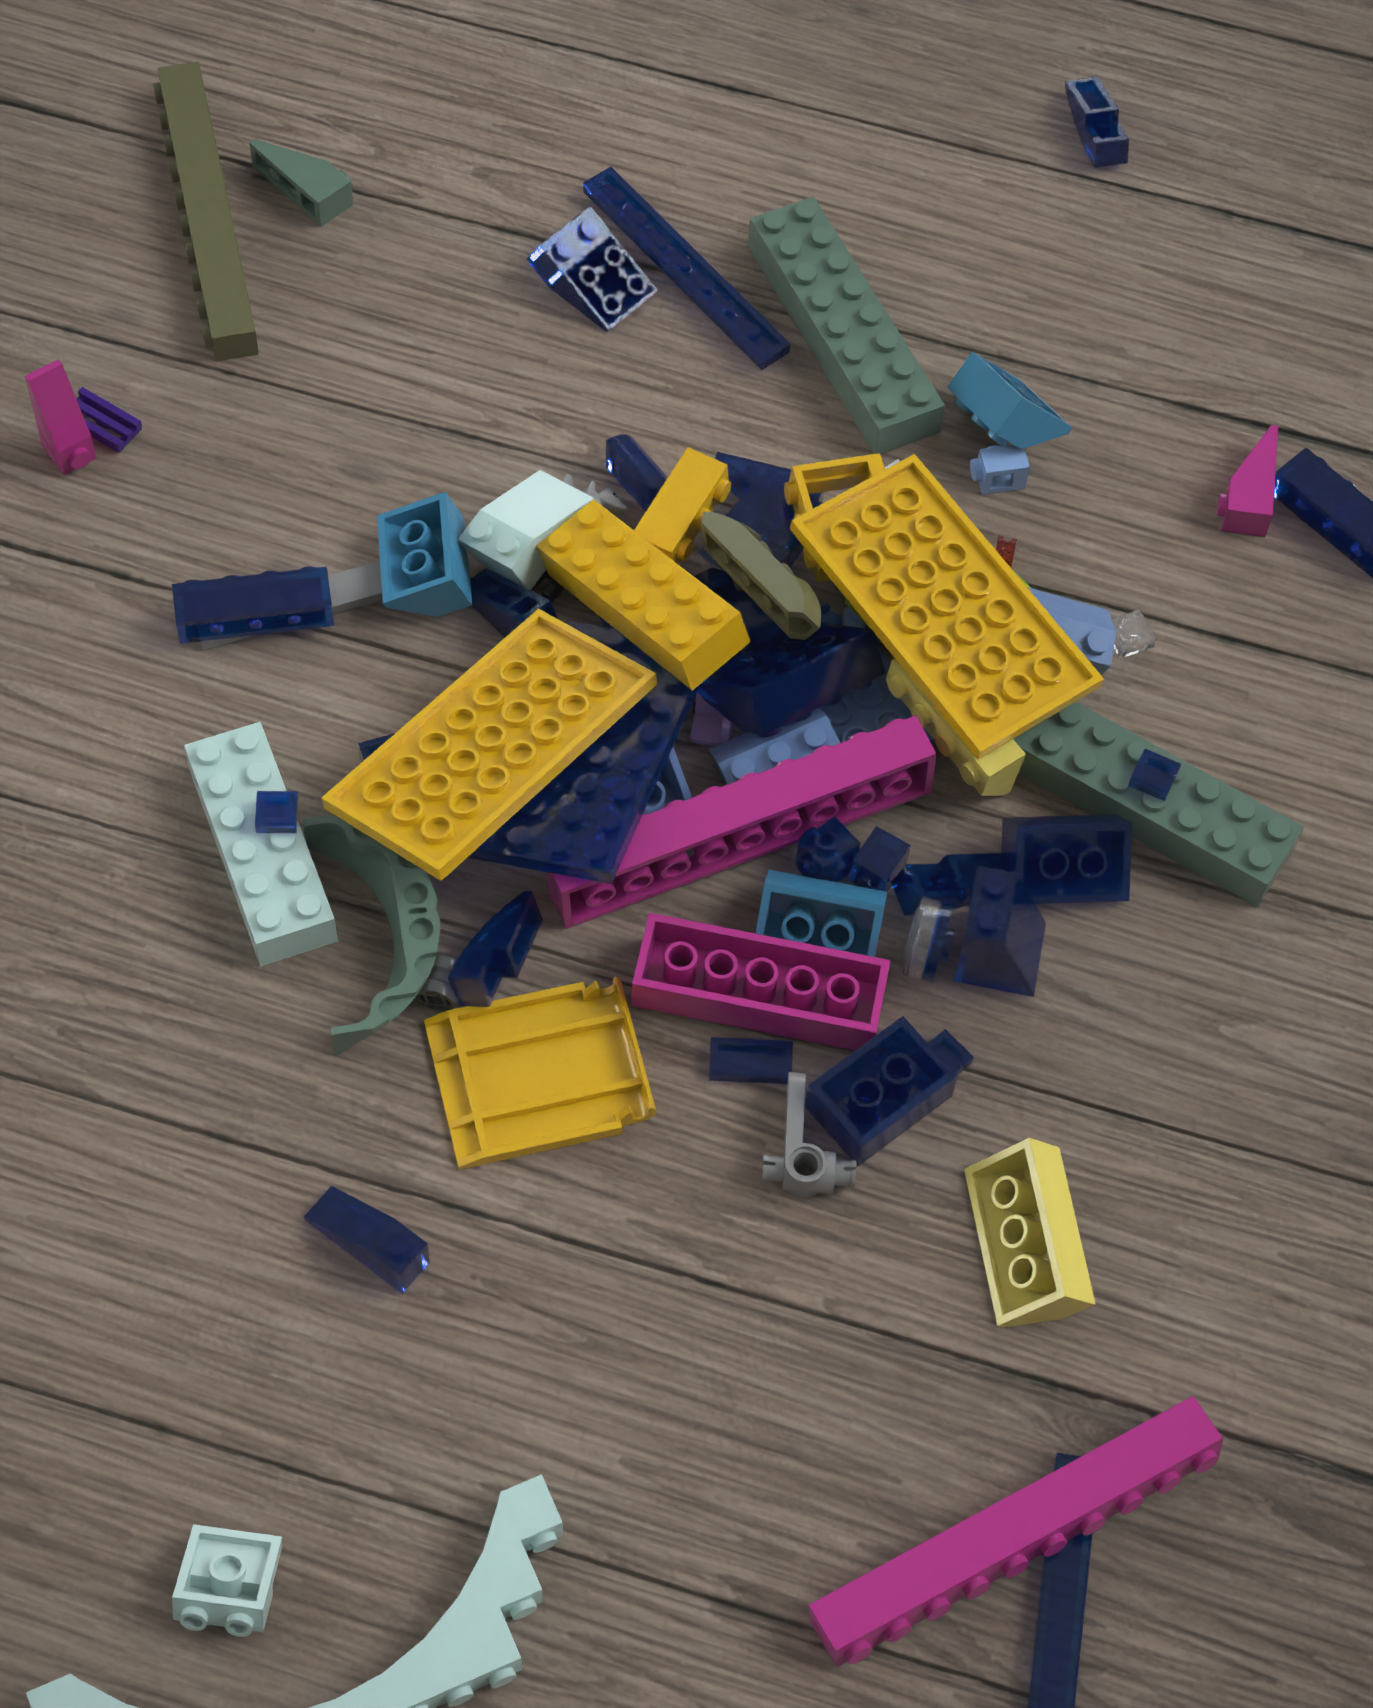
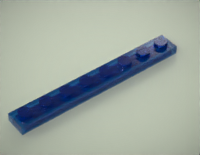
(687, 268)

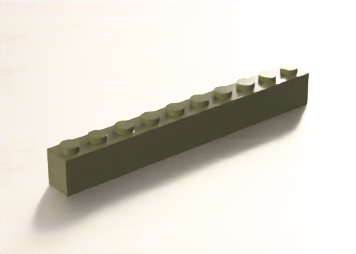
(207, 212)

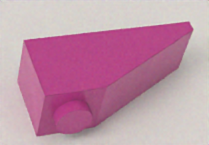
(59, 418)
(1250, 493)

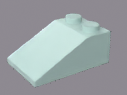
(511, 526)

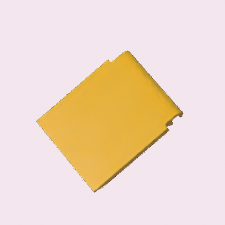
(538, 1072)

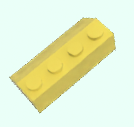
(989, 775)
(1029, 1235)

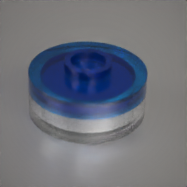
(928, 939)

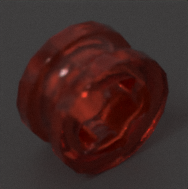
(1006, 549)

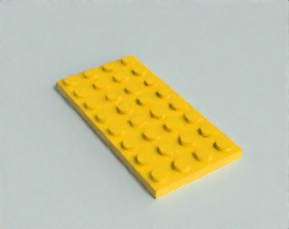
(946, 605)
(489, 743)

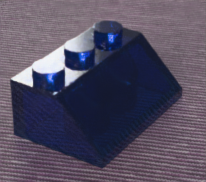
(1070, 857)

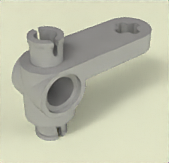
(827, 1169)

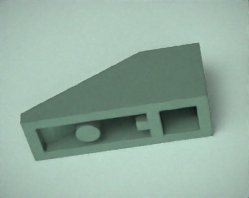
(304, 179)

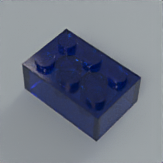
(880, 1090)

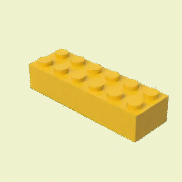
(643, 594)

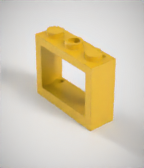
(826, 477)

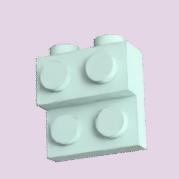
(226, 1580)

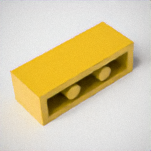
(677, 509)

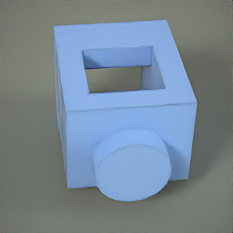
(1000, 469)

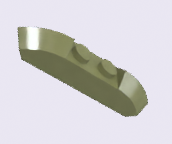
(767, 581)

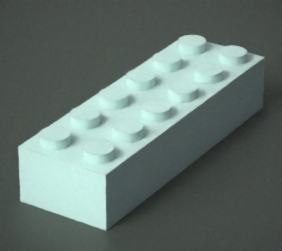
(267, 871)

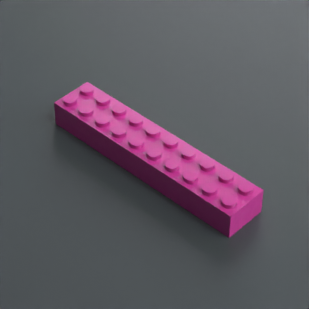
(757, 817)

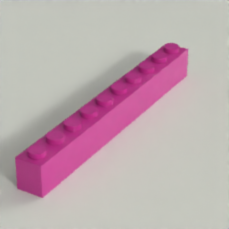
(1014, 1532)

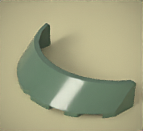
(410, 909)

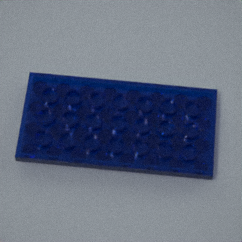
(595, 804)

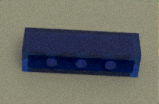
(1328, 506)
(252, 604)

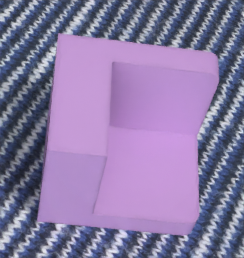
(709, 725)

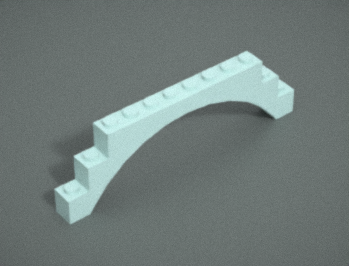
(464, 1647)

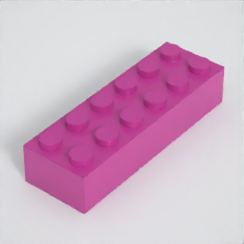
(759, 982)

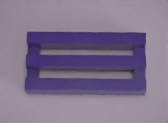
(108, 417)

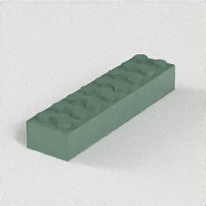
(845, 326)
(1198, 824)

